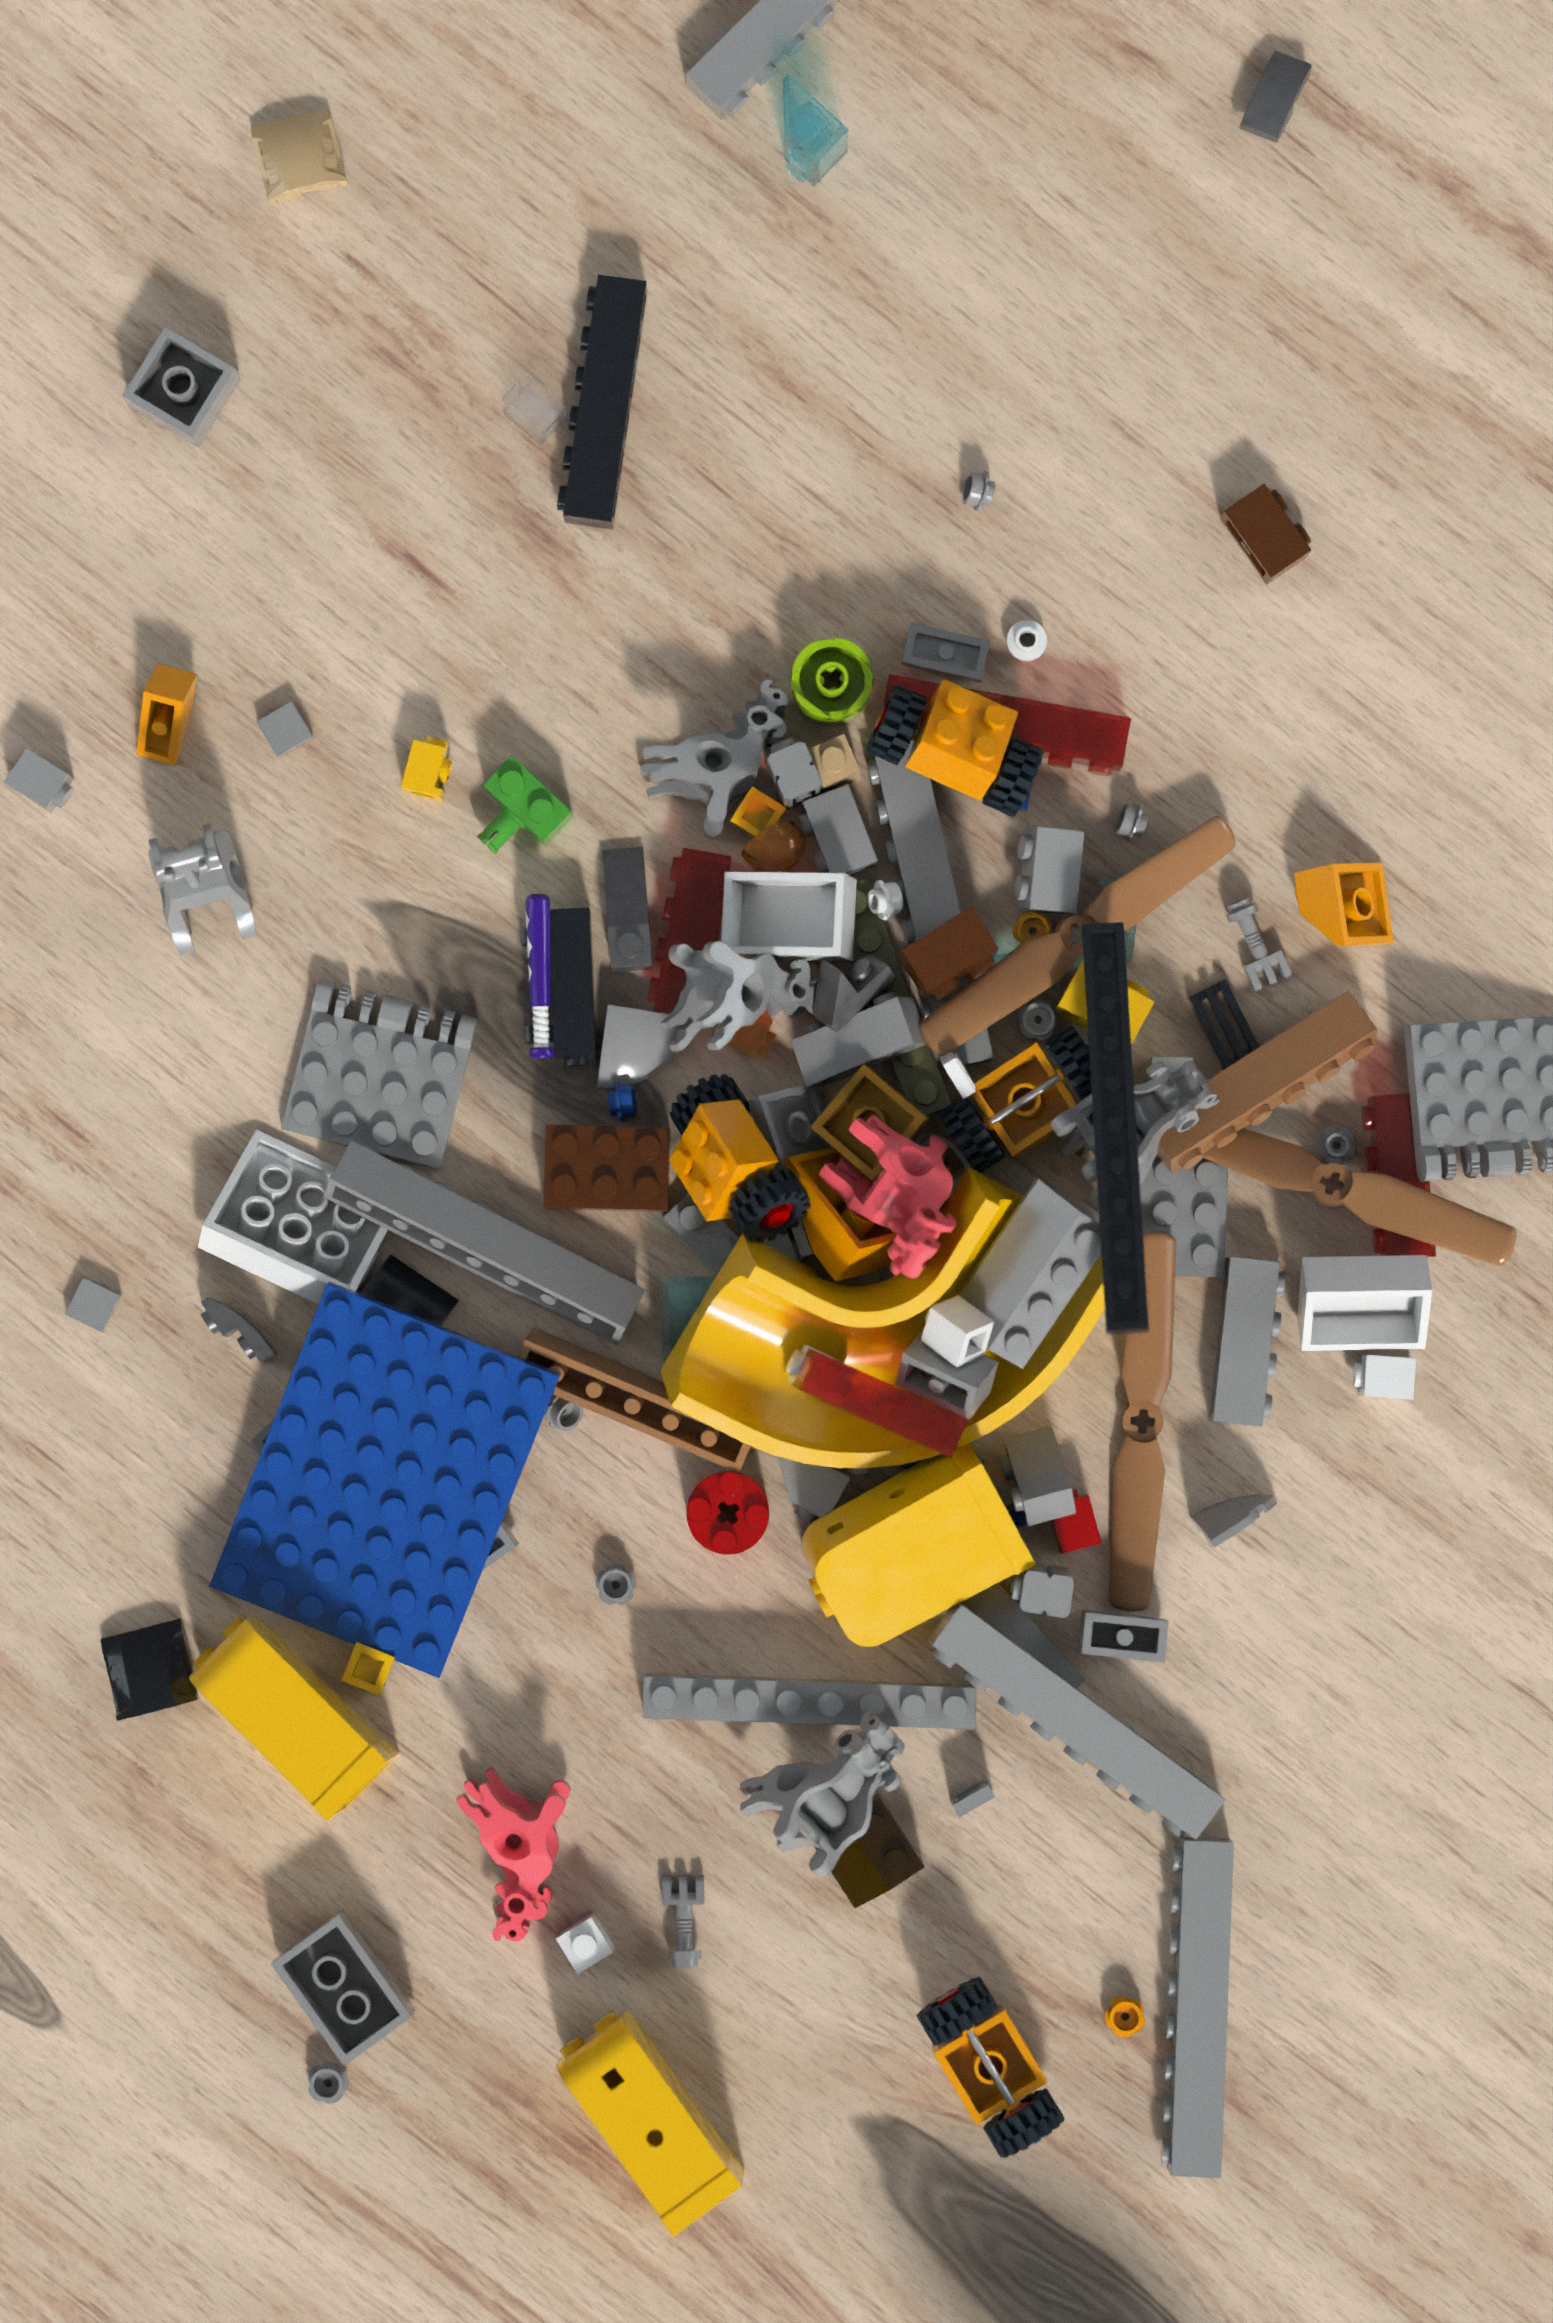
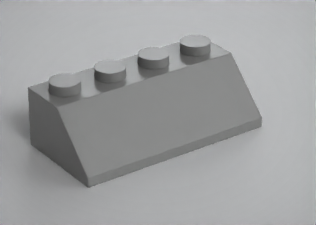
(1033, 1269)

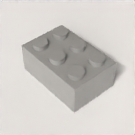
(343, 1987)

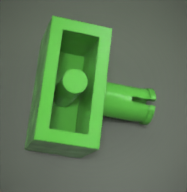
(523, 805)

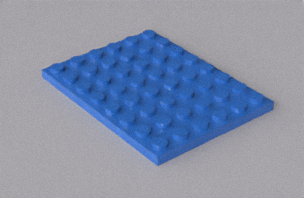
(384, 1479)

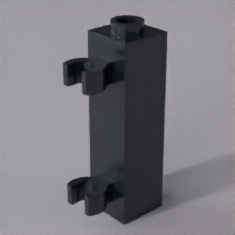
(572, 987)

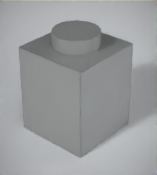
(40, 781)

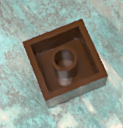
(948, 954)

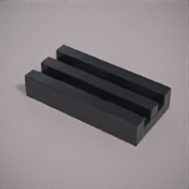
(1237, 1014)

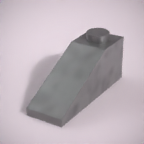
(627, 909)

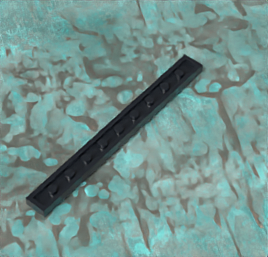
(1115, 1129)

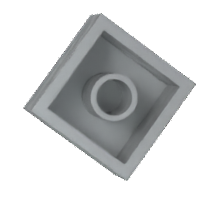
(181, 387)

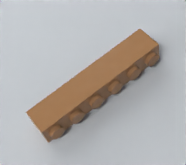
(1272, 1076)
(628, 1399)

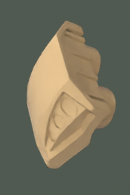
(298, 155)

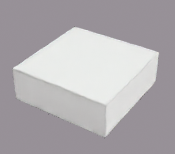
(958, 1073)

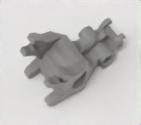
(719, 766)
(196, 877)
(733, 992)
(1160, 1103)
(831, 1801)

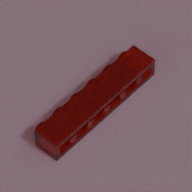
(1061, 731)

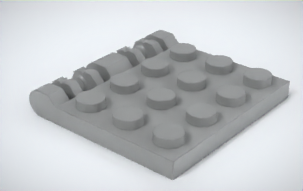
(378, 1080)
(1481, 1088)

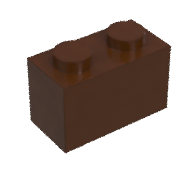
(1267, 533)

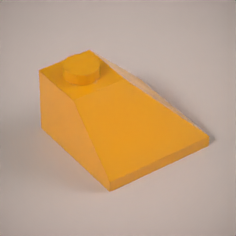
(1346, 903)

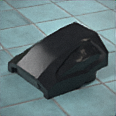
(149, 1669)

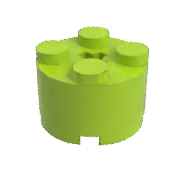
(826, 659)

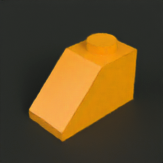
(165, 713)

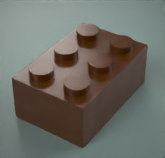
(607, 1168)

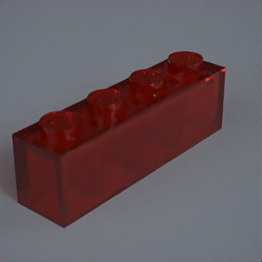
(692, 918)
(1393, 1154)
(880, 1402)

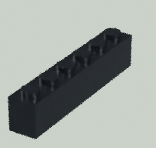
(604, 401)

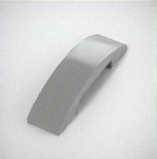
(1006, 1615)

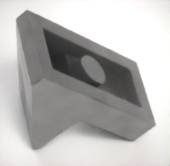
(843, 996)

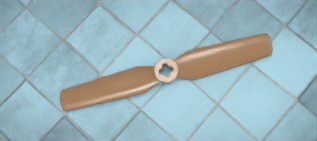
(1046, 958)
(1370, 1196)
(1139, 1464)

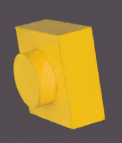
(757, 812)
(368, 1668)

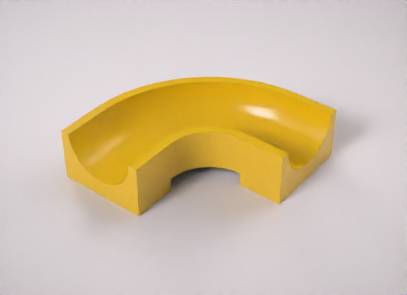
(769, 1304)

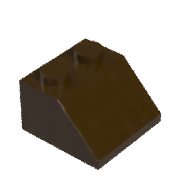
(876, 1859)

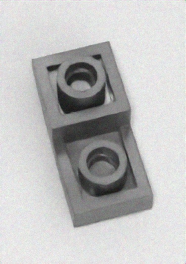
(1275, 96)
(228, 1321)

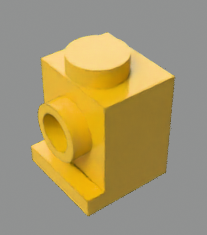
(427, 768)

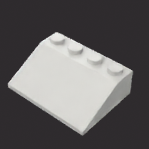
(283, 1227)

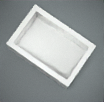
(789, 915)
(1364, 1302)

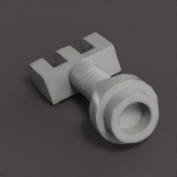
(1263, 961)
(683, 1900)

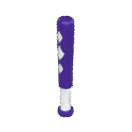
(539, 967)

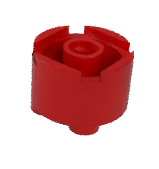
(724, 1536)

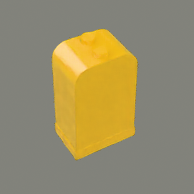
(912, 1548)
(291, 1715)
(650, 2120)

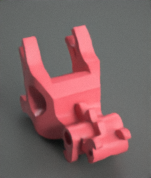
(904, 1194)
(520, 1839)

